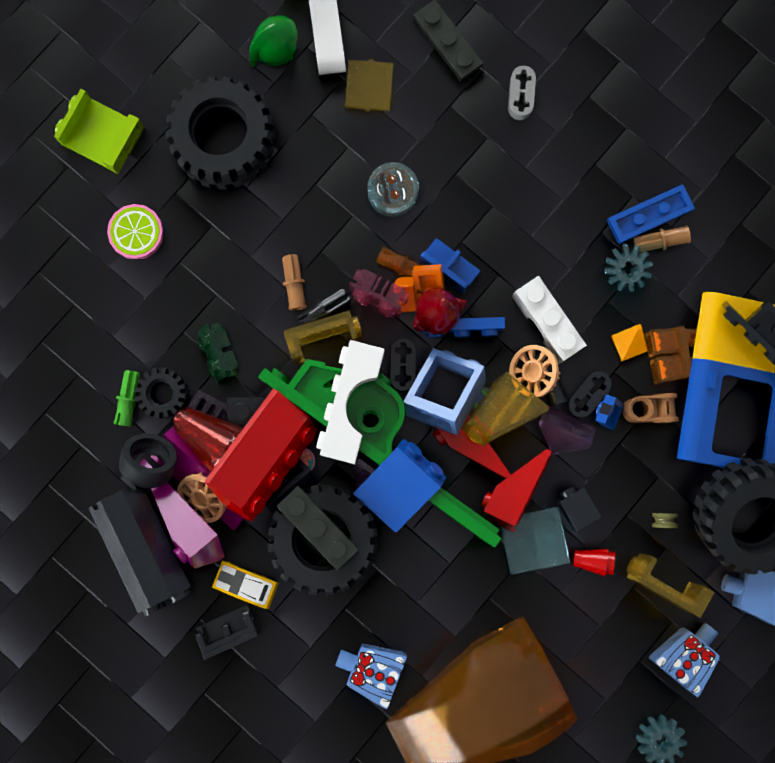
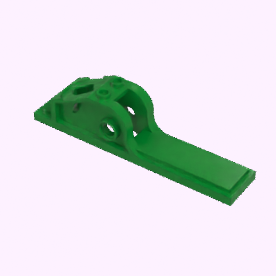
(312, 392)

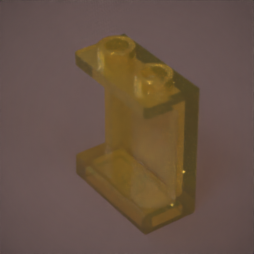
(319, 330)
(693, 600)

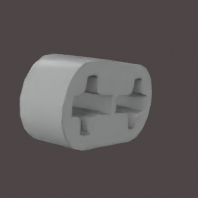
(515, 92)

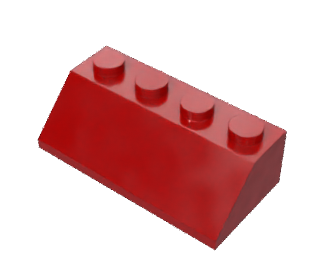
(261, 456)

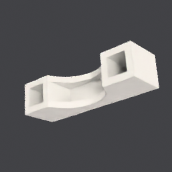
(360, 366)

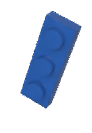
(650, 214)
(487, 326)

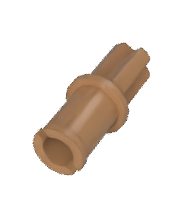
(663, 239)
(293, 282)

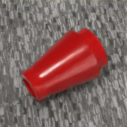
(596, 561)

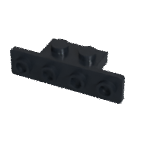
(759, 326)

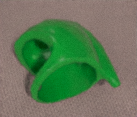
(274, 41)

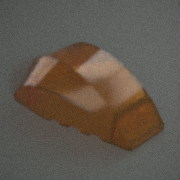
(486, 704)

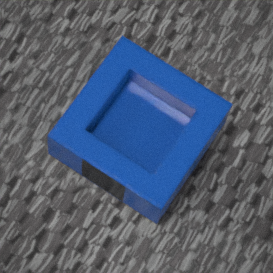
(609, 412)

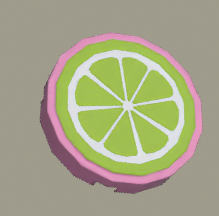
(135, 231)

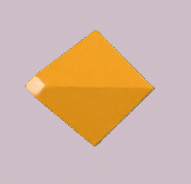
(630, 342)

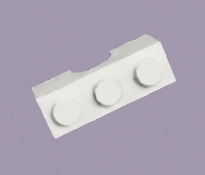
(557, 330)

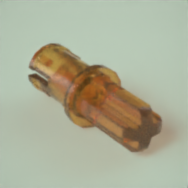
(396, 262)

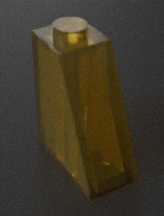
(502, 410)

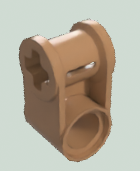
(656, 409)

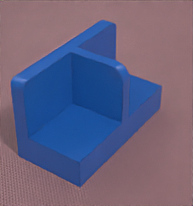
(455, 268)

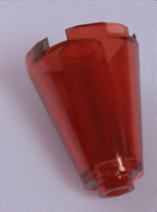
(205, 435)

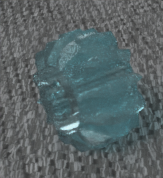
(620, 262)
(667, 748)

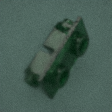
(213, 341)

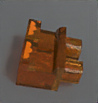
(667, 342)

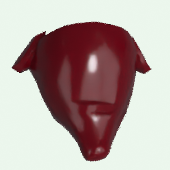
(437, 311)

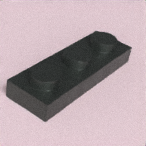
(447, 40)
(317, 528)

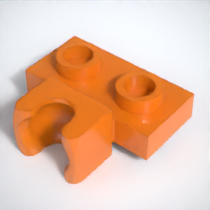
(423, 278)

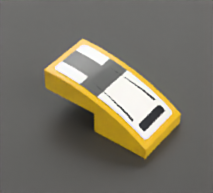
(245, 585)

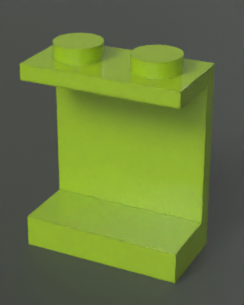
(98, 132)

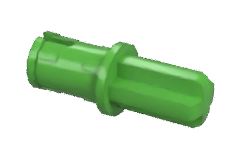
(127, 399)

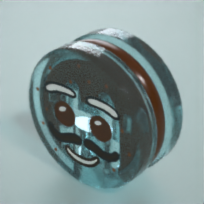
(393, 189)

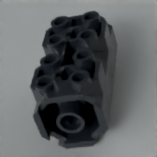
(142, 549)

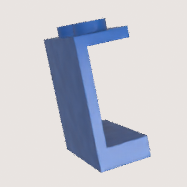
(400, 485)

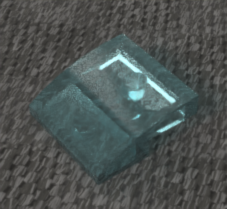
(536, 542)

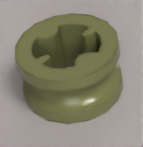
(664, 520)

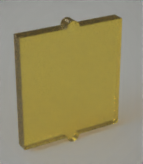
(369, 85)

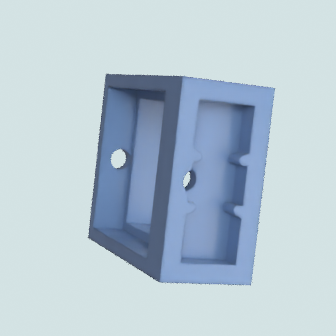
(438, 415)

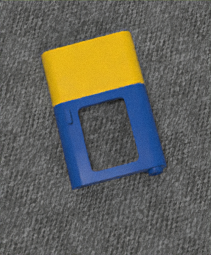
(718, 352)

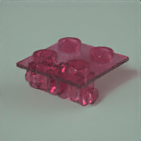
(387, 305)

